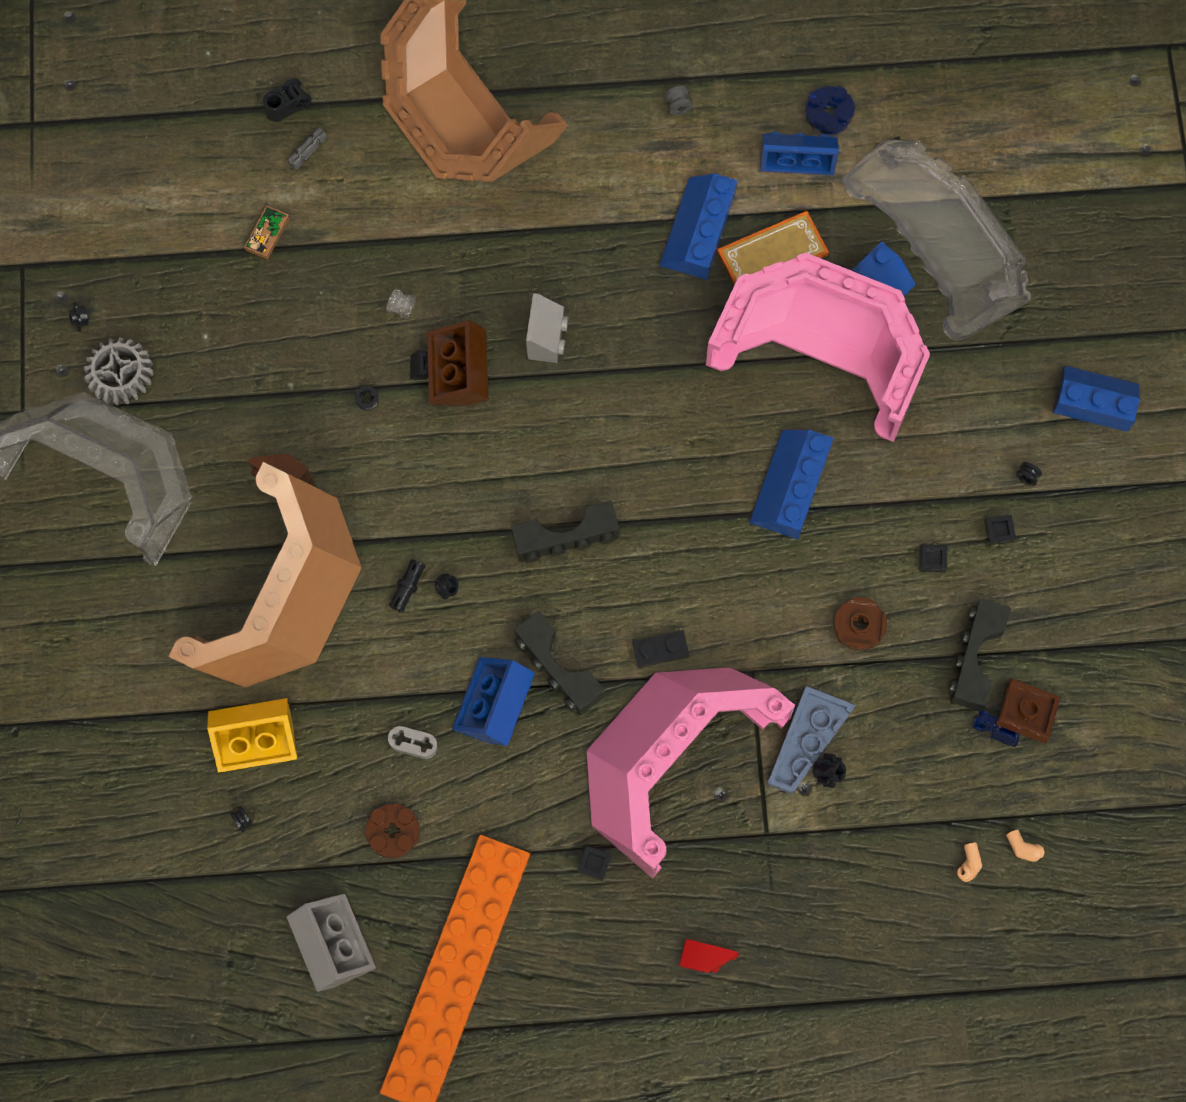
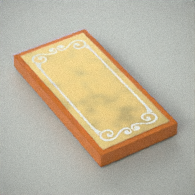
(772, 245)

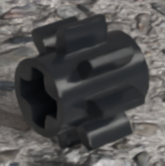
(829, 770)

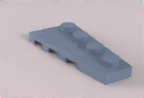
(810, 732)

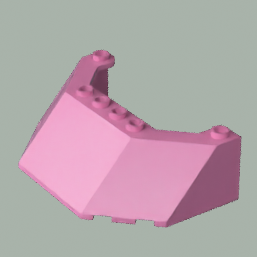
(832, 319)
(652, 737)

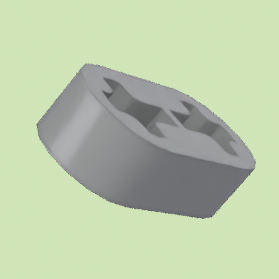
(411, 748)

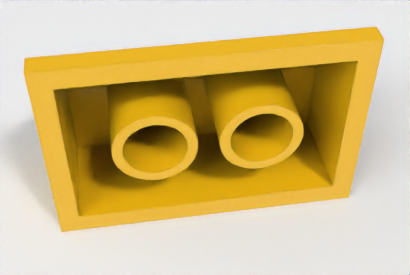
(252, 735)

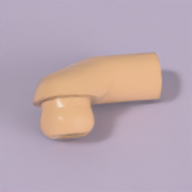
(1024, 850)
(972, 864)

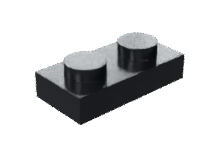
(660, 649)

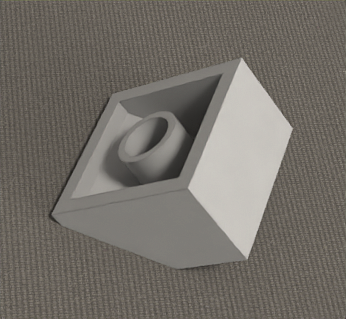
(546, 330)

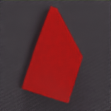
(705, 957)

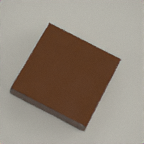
(1028, 710)

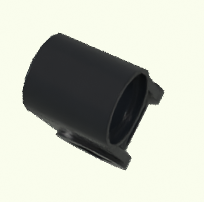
(289, 97)

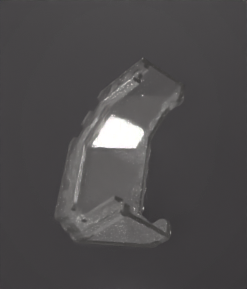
(947, 230)
(117, 446)

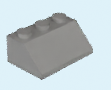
(330, 942)

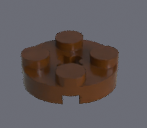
(849, 634)
(403, 841)

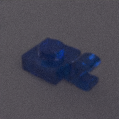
(987, 722)

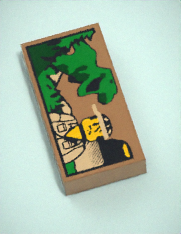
(267, 232)

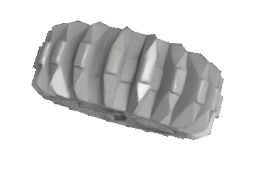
(99, 373)

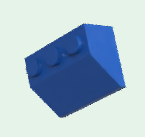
(799, 153)
(887, 268)
(1097, 399)
(493, 700)

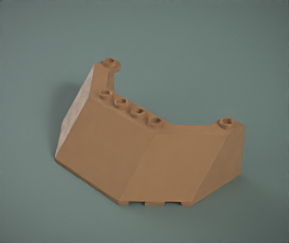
(446, 104)
(298, 596)

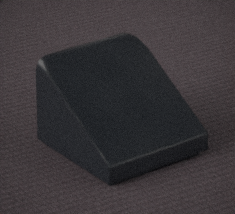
(419, 365)

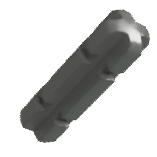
(307, 148)

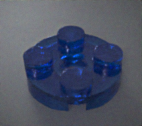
(829, 96)

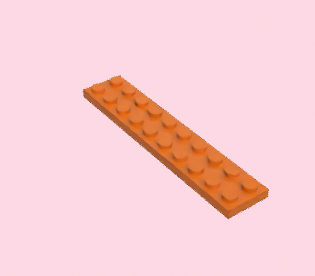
(455, 972)

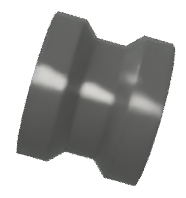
(678, 100)

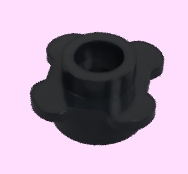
(78, 316)

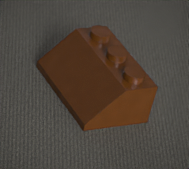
(457, 364)

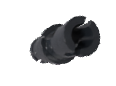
(407, 586)

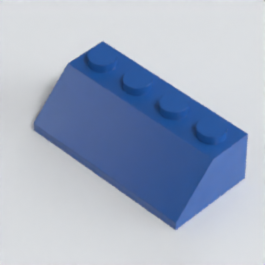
(699, 224)
(791, 481)

